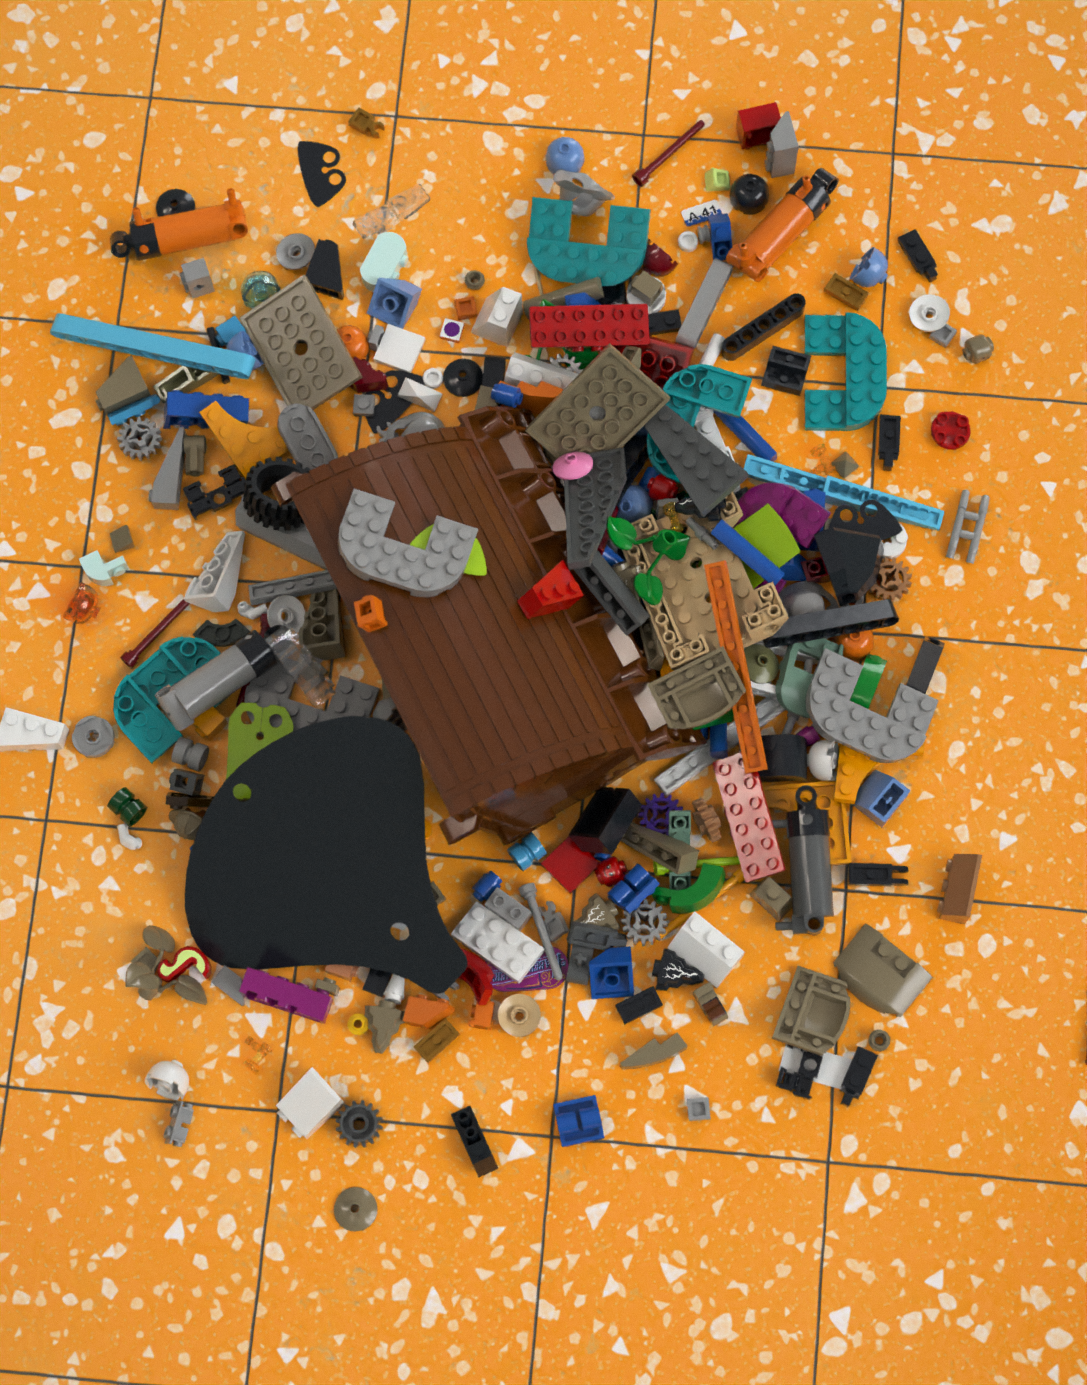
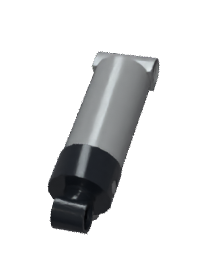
(217, 679)

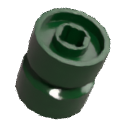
(129, 809)

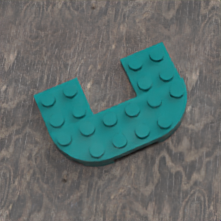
(578, 262)
(866, 372)
(696, 388)
(135, 696)

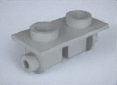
(179, 1114)

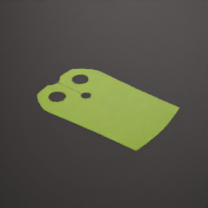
(770, 536)
(243, 740)

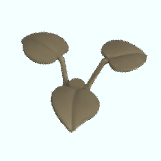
(141, 977)

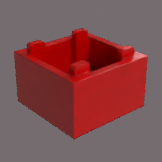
(756, 124)

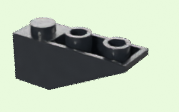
(474, 1141)

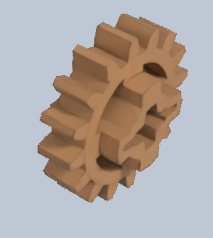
(895, 584)
(706, 819)

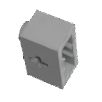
(196, 278)
(508, 909)

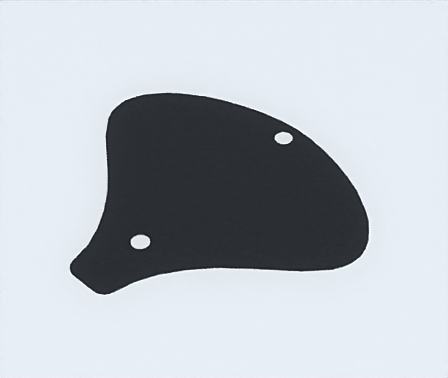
(322, 859)

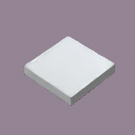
(399, 349)

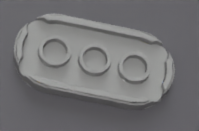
(305, 436)

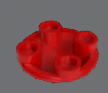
(950, 430)

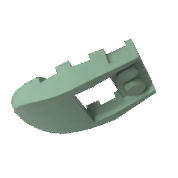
(793, 681)

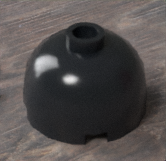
(749, 194)

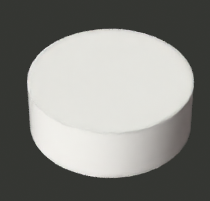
(688, 241)
(433, 378)

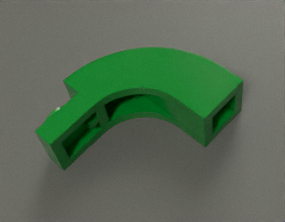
(868, 680)
(696, 896)

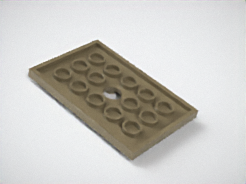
(294, 316)
(606, 382)

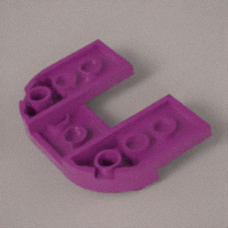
(797, 510)

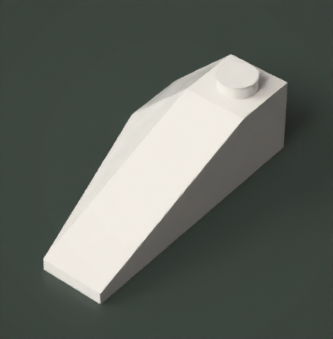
(218, 581)

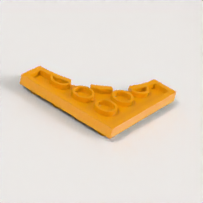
(242, 441)
(852, 770)
(783, 798)

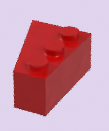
(551, 593)

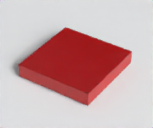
(569, 865)

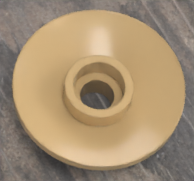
(519, 1004)

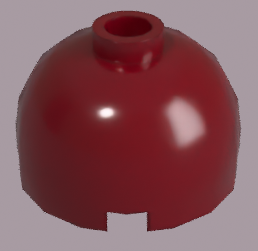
(657, 261)

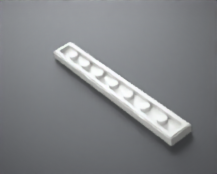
(700, 757)

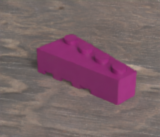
(286, 996)

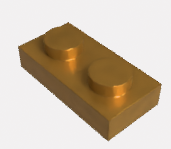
(846, 292)
(436, 1040)

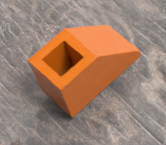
(425, 1012)

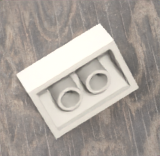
(706, 949)

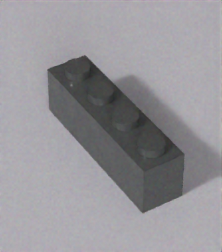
(613, 594)

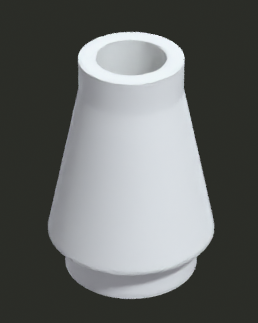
(395, 989)

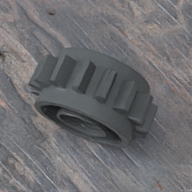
(347, 1121)

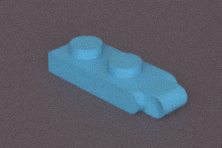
(134, 409)

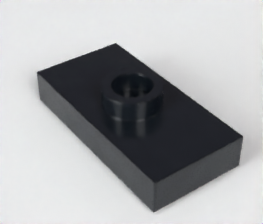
(377, 982)
(638, 1005)

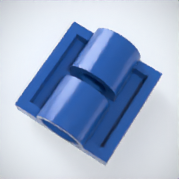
(633, 890)
(578, 1121)

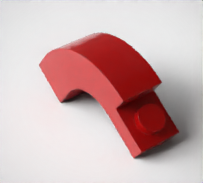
(478, 977)

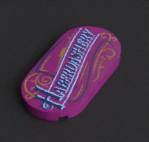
(538, 978)

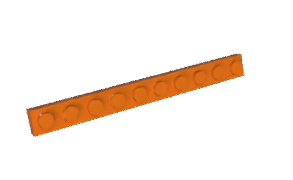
(730, 638)

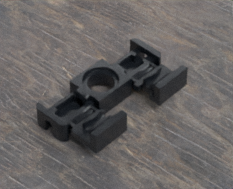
(202, 504)
(797, 1081)

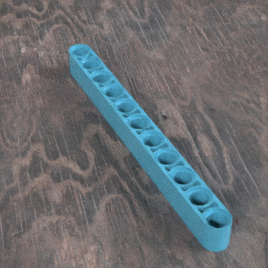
(153, 346)

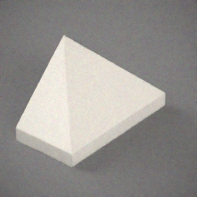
(420, 394)

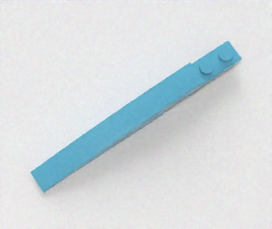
(844, 493)

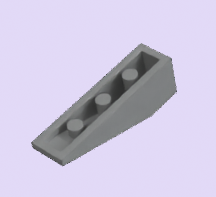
(169, 478)

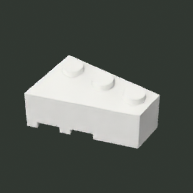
(29, 732)

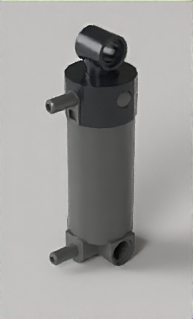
(809, 864)

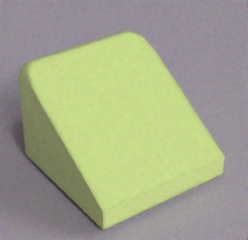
(717, 180)

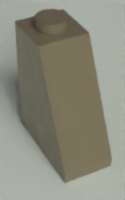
(122, 387)

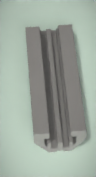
(294, 541)

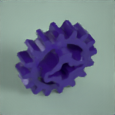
(655, 809)

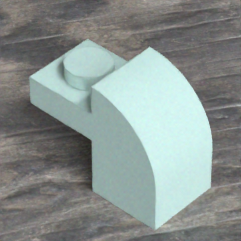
(101, 573)

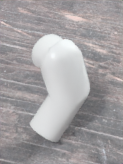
(250, 612)
(128, 840)

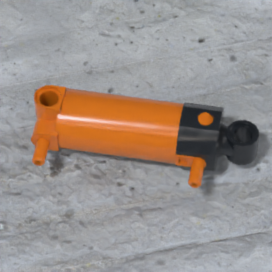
(783, 224)
(182, 230)

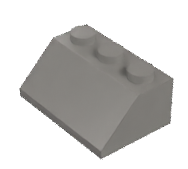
(782, 148)

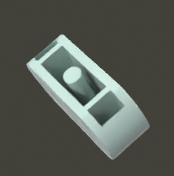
(384, 259)

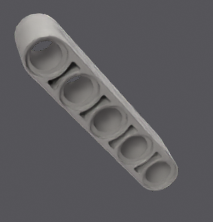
(704, 303)

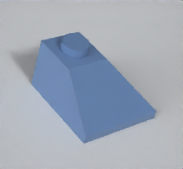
(394, 301)

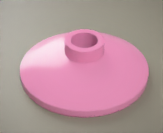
(572, 465)

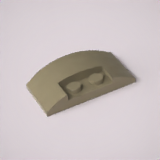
(698, 691)
(880, 973)
(813, 1012)

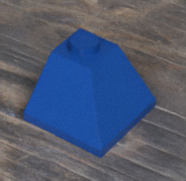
(612, 974)

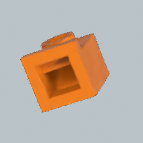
(370, 613)
(482, 1015)

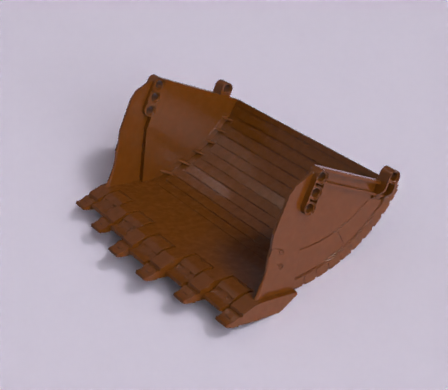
(498, 704)

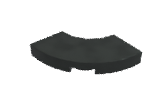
(223, 634)

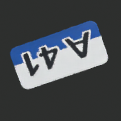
(700, 212)

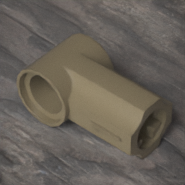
(195, 449)

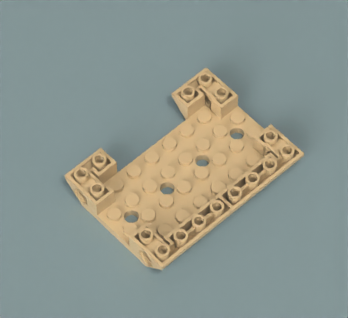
(683, 616)

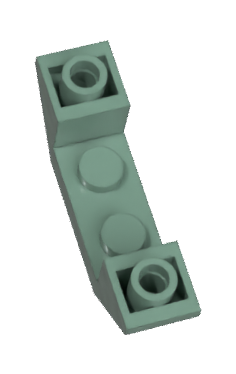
(680, 829)

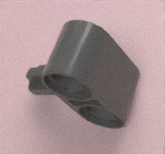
(578, 967)

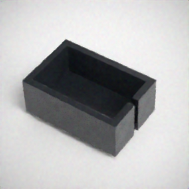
(605, 820)

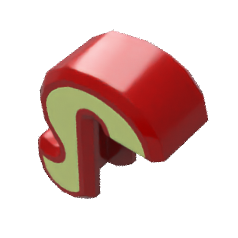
(182, 961)

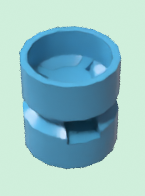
(527, 851)

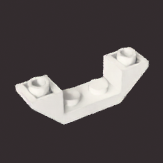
(707, 427)

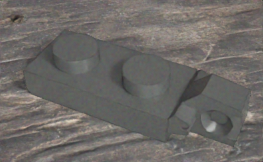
(595, 936)

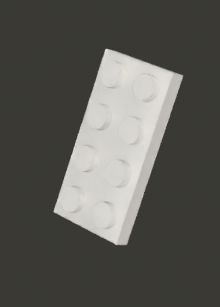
(497, 942)

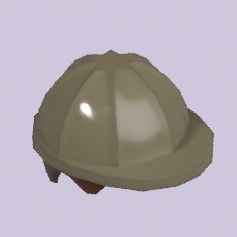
(186, 822)

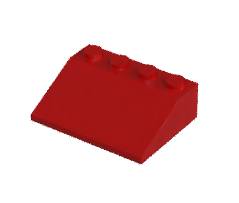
(662, 359)

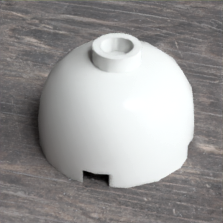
(823, 760)
(169, 1079)

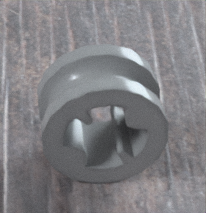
(703, 234)

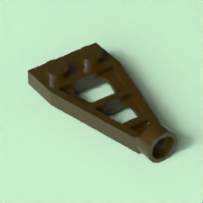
(178, 800)

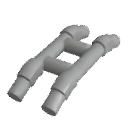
(973, 536)

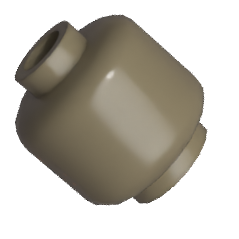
(978, 348)

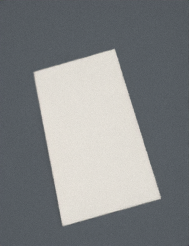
(831, 1070)

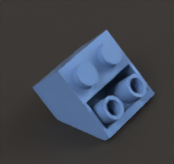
(880, 797)

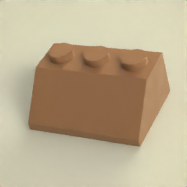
(959, 887)

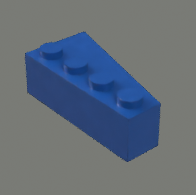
(184, 408)

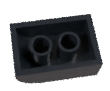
(784, 757)

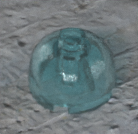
(258, 287)

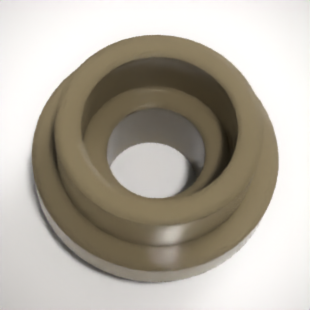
(474, 274)
(879, 1033)

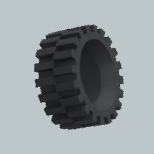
(264, 509)

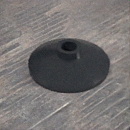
(183, 198)
(465, 385)

